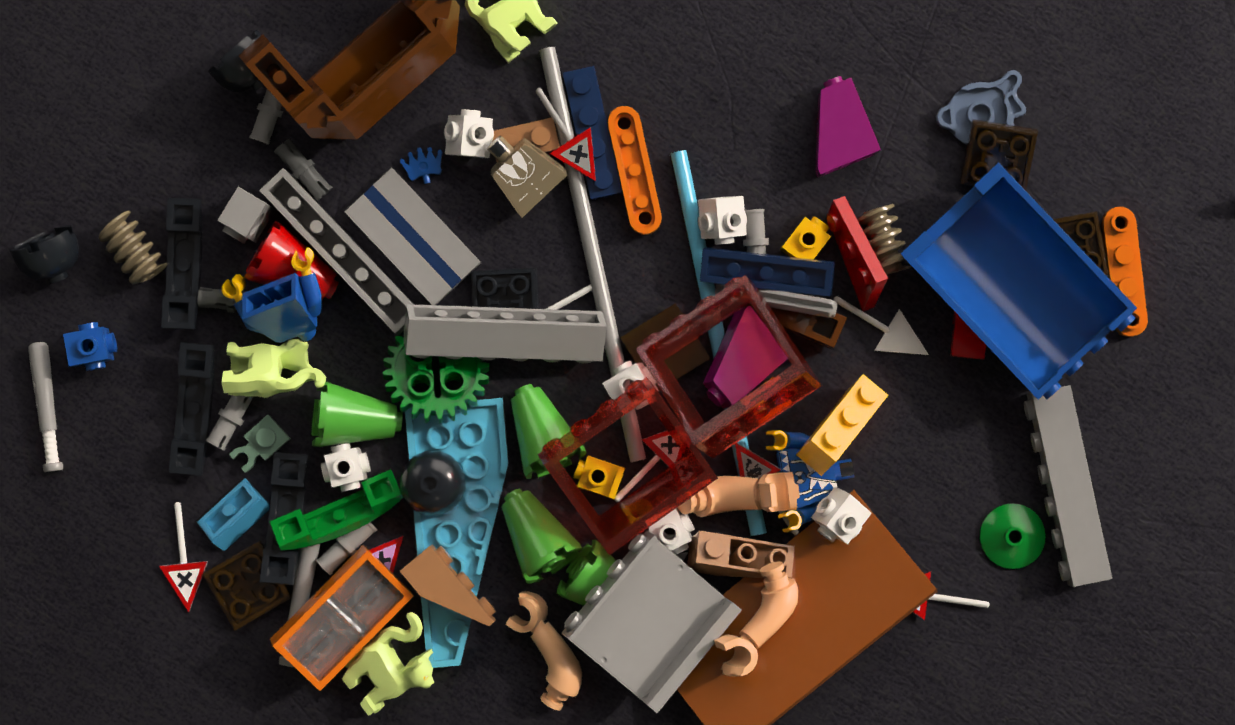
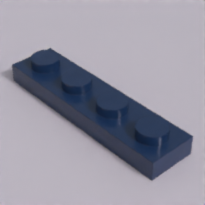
(589, 112)
(768, 271)

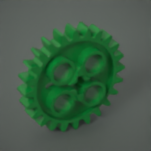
(407, 373)

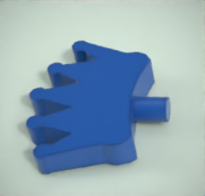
(423, 166)

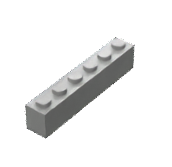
(338, 249)
(504, 333)
(1069, 488)

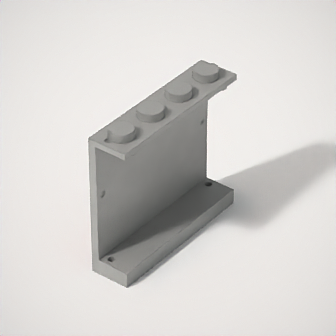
(650, 620)

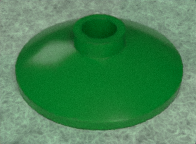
(996, 531)

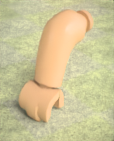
(733, 493)
(777, 605)
(563, 666)

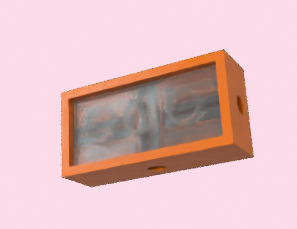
(341, 618)

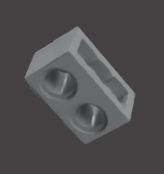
(245, 216)

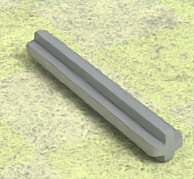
(795, 302)

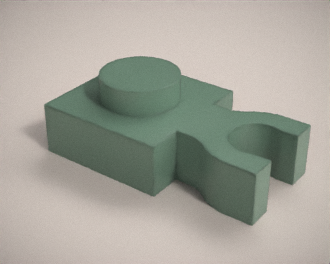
(263, 440)

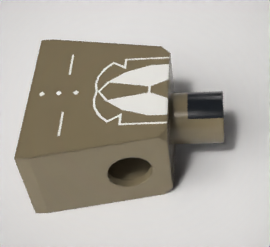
(524, 173)

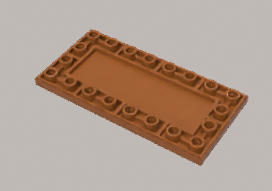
(844, 605)

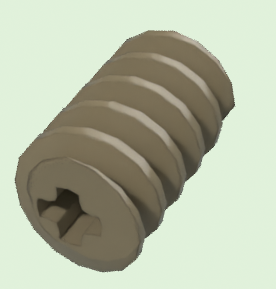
(882, 238)
(130, 249)

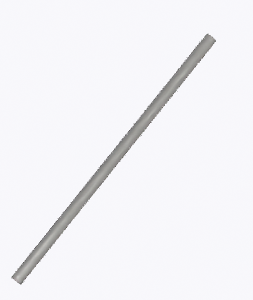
(591, 246)

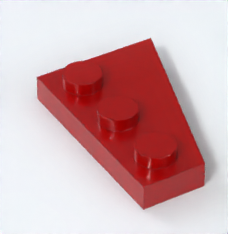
(860, 259)

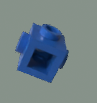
(79, 344)

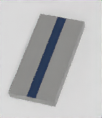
(412, 237)

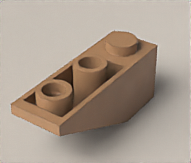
(736, 556)
(438, 582)

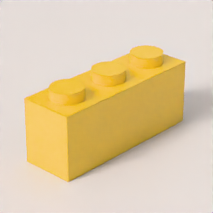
(842, 425)

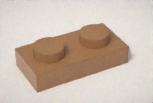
(540, 133)

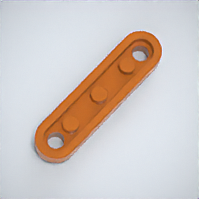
(634, 170)
(1124, 264)

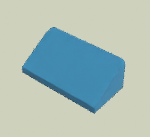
(234, 515)

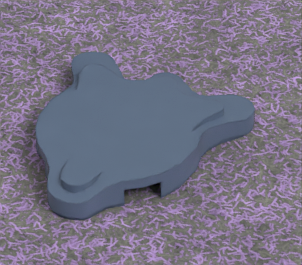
(985, 102)

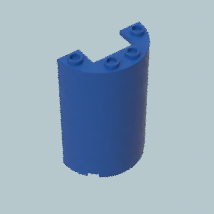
(1019, 282)

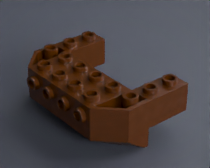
(366, 74)

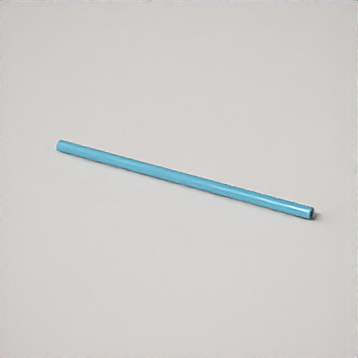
(716, 334)

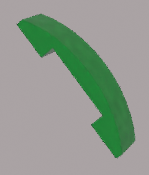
(338, 517)

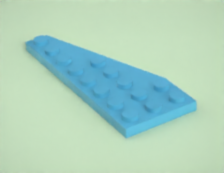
(465, 531)

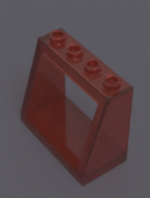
(752, 410)
(653, 498)

